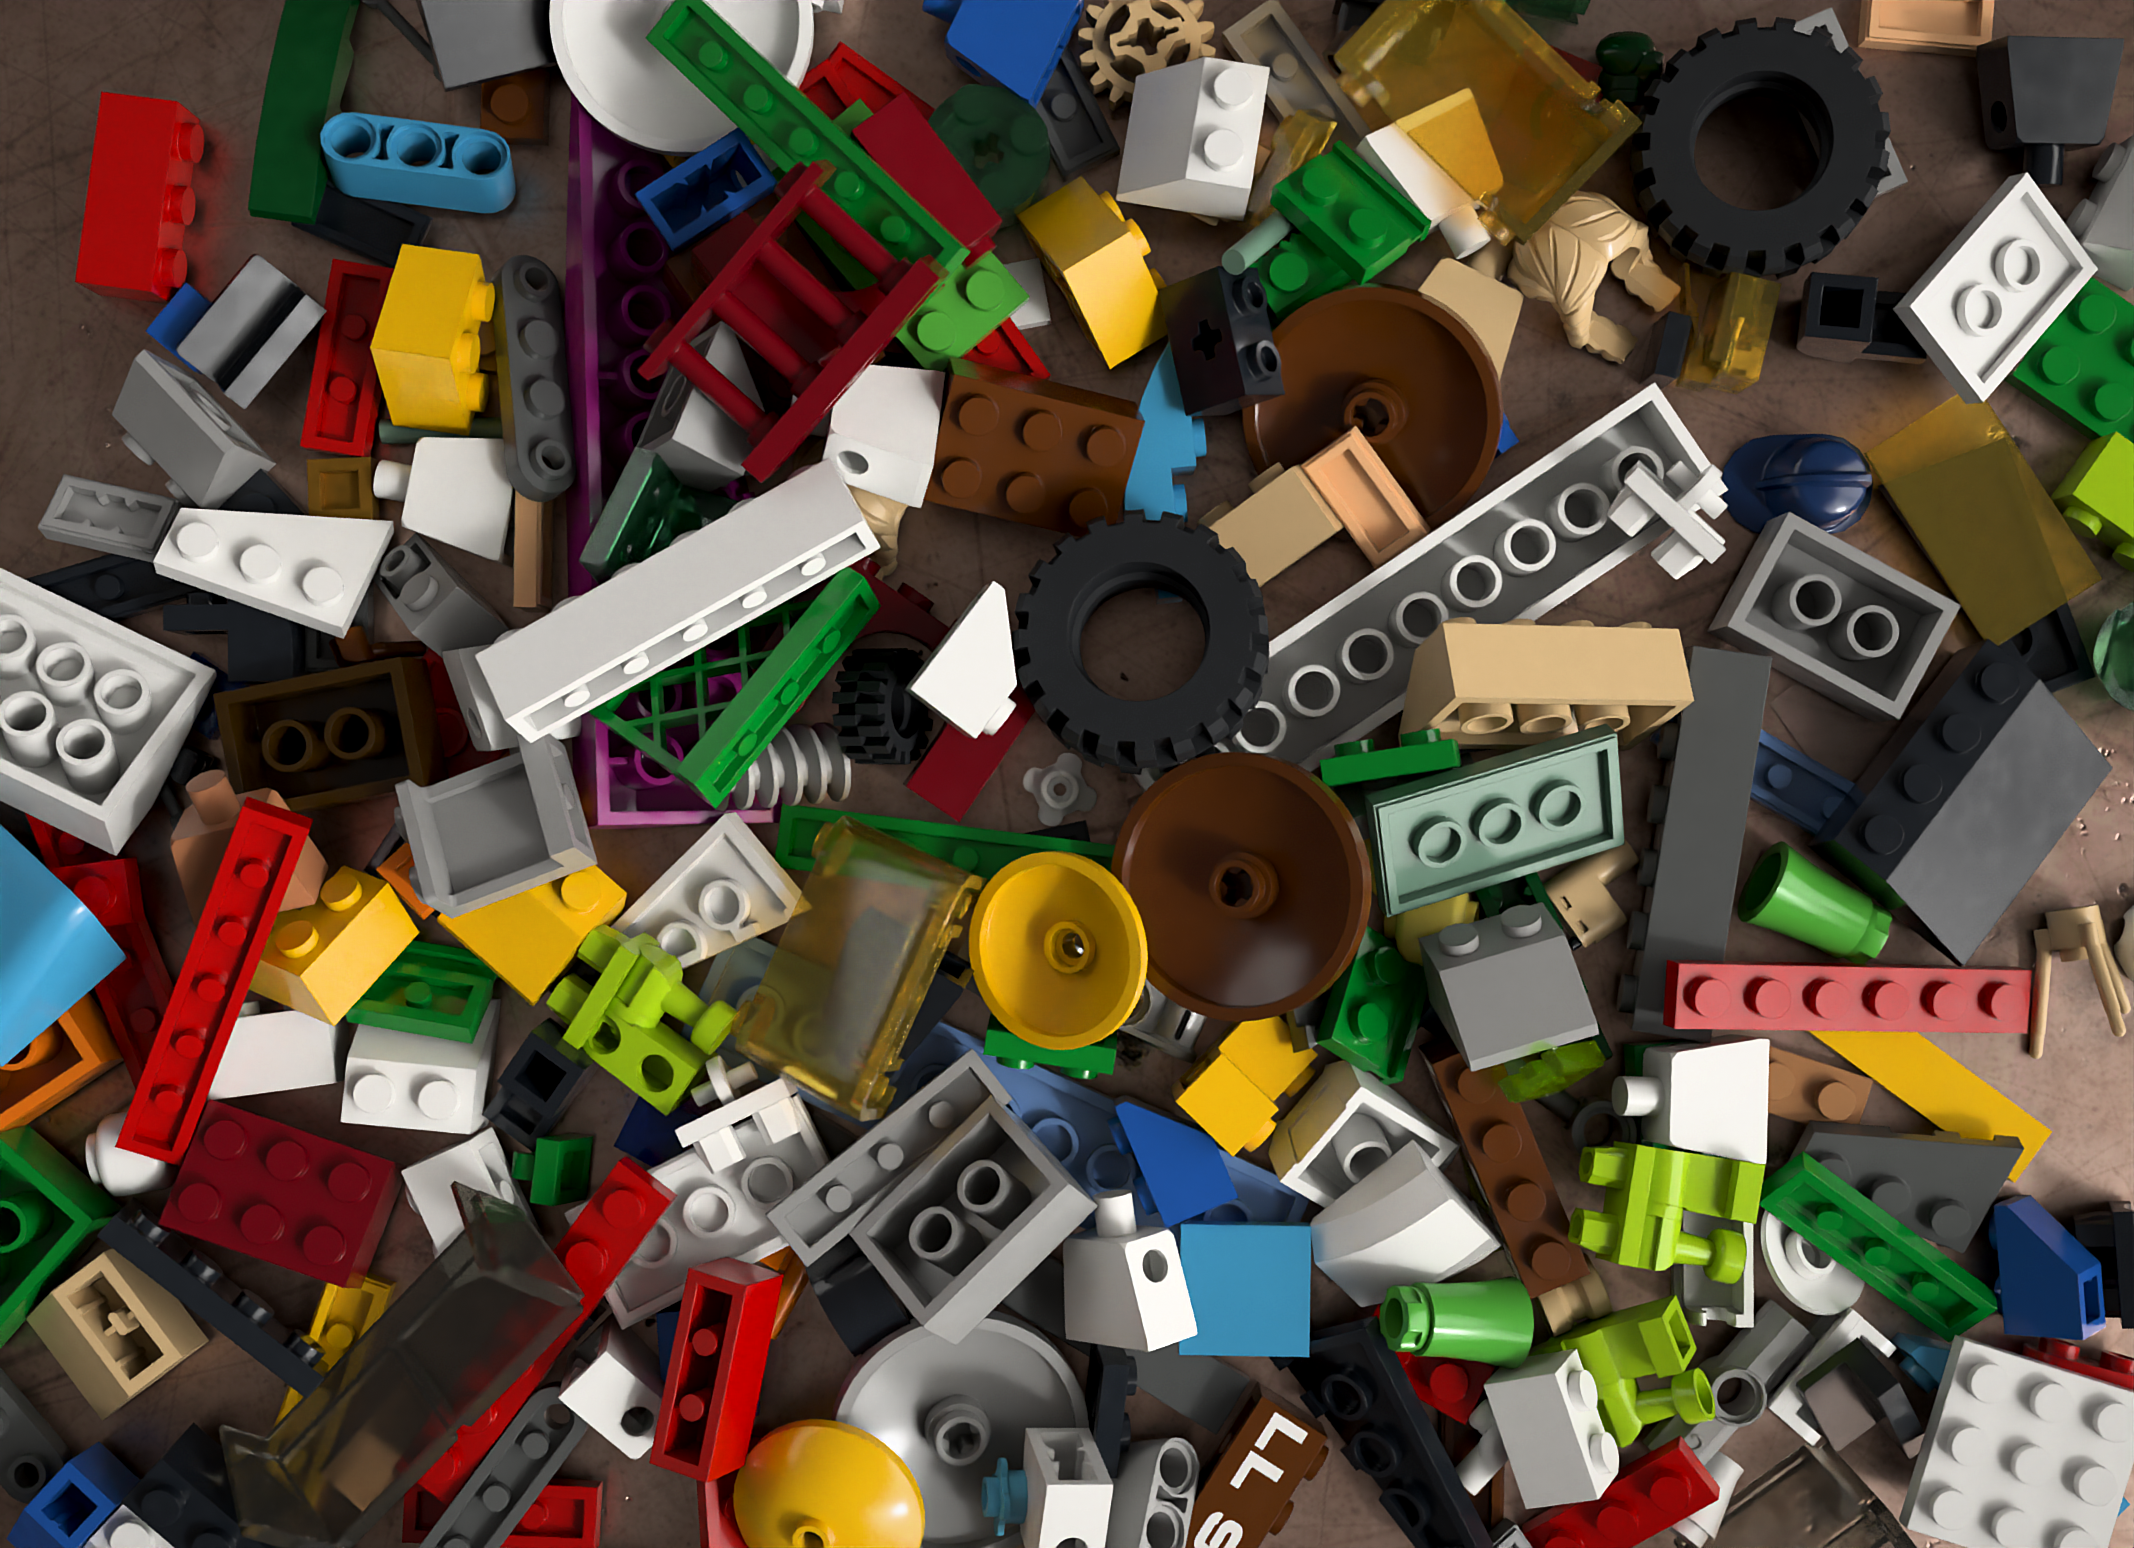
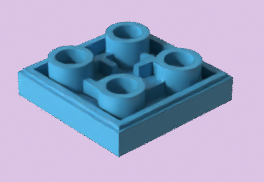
(1247, 1287)

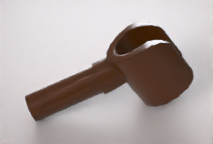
(356, 648)

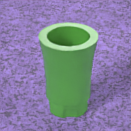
(1812, 906)
(1460, 1320)

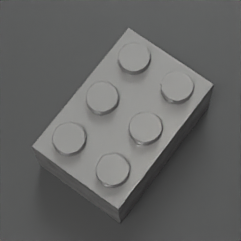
(1834, 618)
(972, 1221)

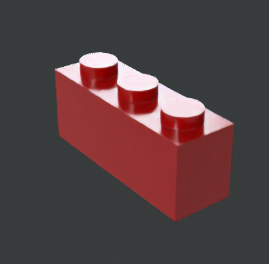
(139, 198)
(716, 1368)

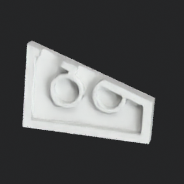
(278, 563)
(714, 896)

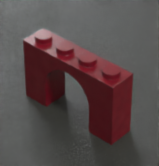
(924, 167)
(953, 764)

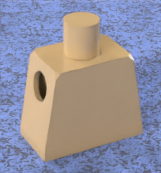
(1480, 297)

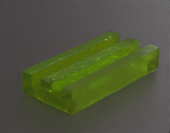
(1553, 1073)

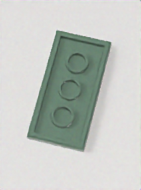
(1495, 819)

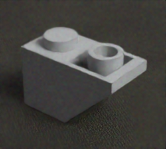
(436, 599)

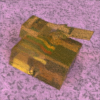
(1731, 332)

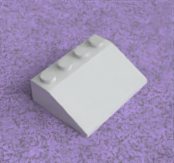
(87, 714)

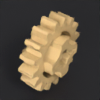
(1123, 56)

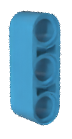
(396, 143)

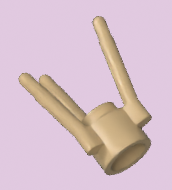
(2077, 936)

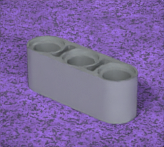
(1153, 1495)

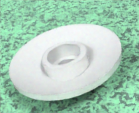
(1805, 1271)

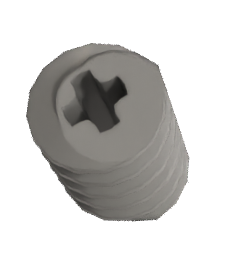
(793, 764)

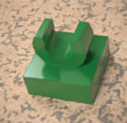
(556, 1168)

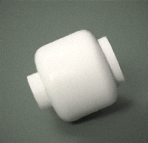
(123, 1170)

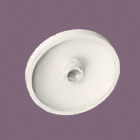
(639, 90)

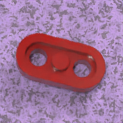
(2111, 1367)

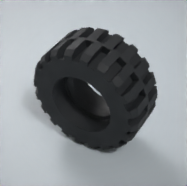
(1773, 65)
(1125, 559)

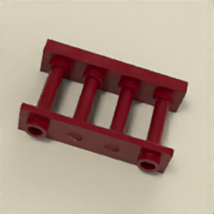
(856, 333)

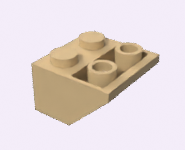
(114, 1331)

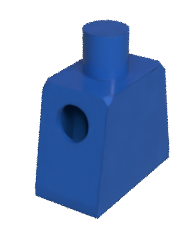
(1008, 40)
(706, 190)

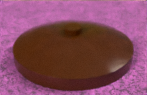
(1398, 372)
(1244, 884)

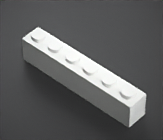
(676, 601)

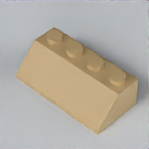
(1542, 682)

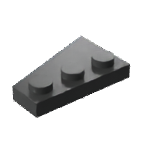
(1926, 1182)

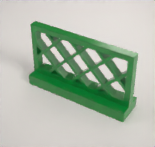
(766, 697)

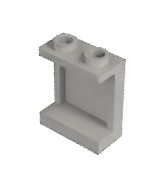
(495, 829)

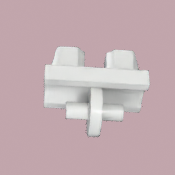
(1692, 536)
(713, 1133)

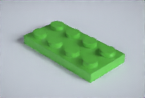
(951, 321)

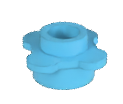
(1005, 1496)

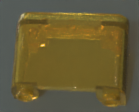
(1486, 105)
(855, 966)

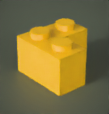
(1098, 268)
(430, 342)
(334, 949)
(1239, 1079)

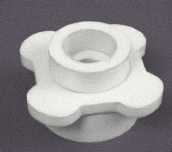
(1077, 795)

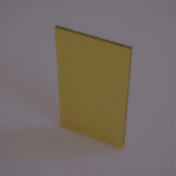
(1983, 517)

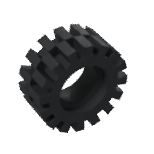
(875, 712)

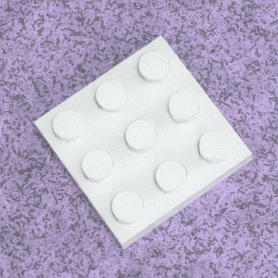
(2021, 1454)

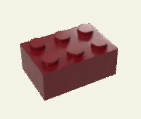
(283, 1195)

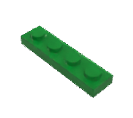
(1876, 1247)

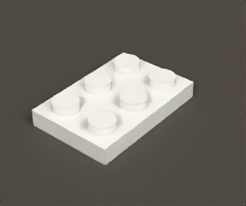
(1996, 288)

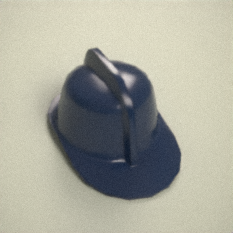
(1801, 474)

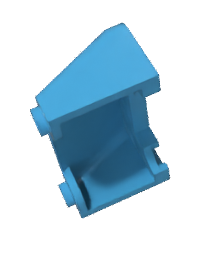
(48, 948)

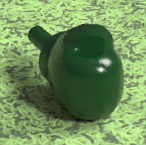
(1628, 67)

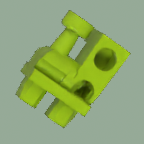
(622, 1013)
(1647, 1203)
(1635, 1345)

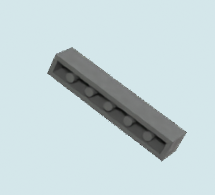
(1698, 830)

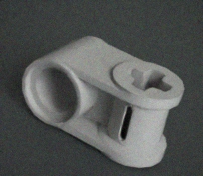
(1157, 1020)

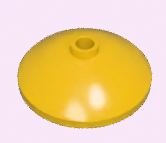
(1029, 958)
(827, 1483)

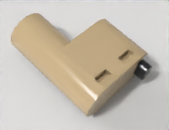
(1583, 900)

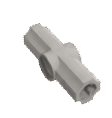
(1760, 1360)

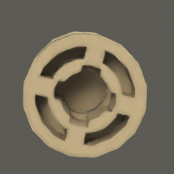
(1574, 1301)

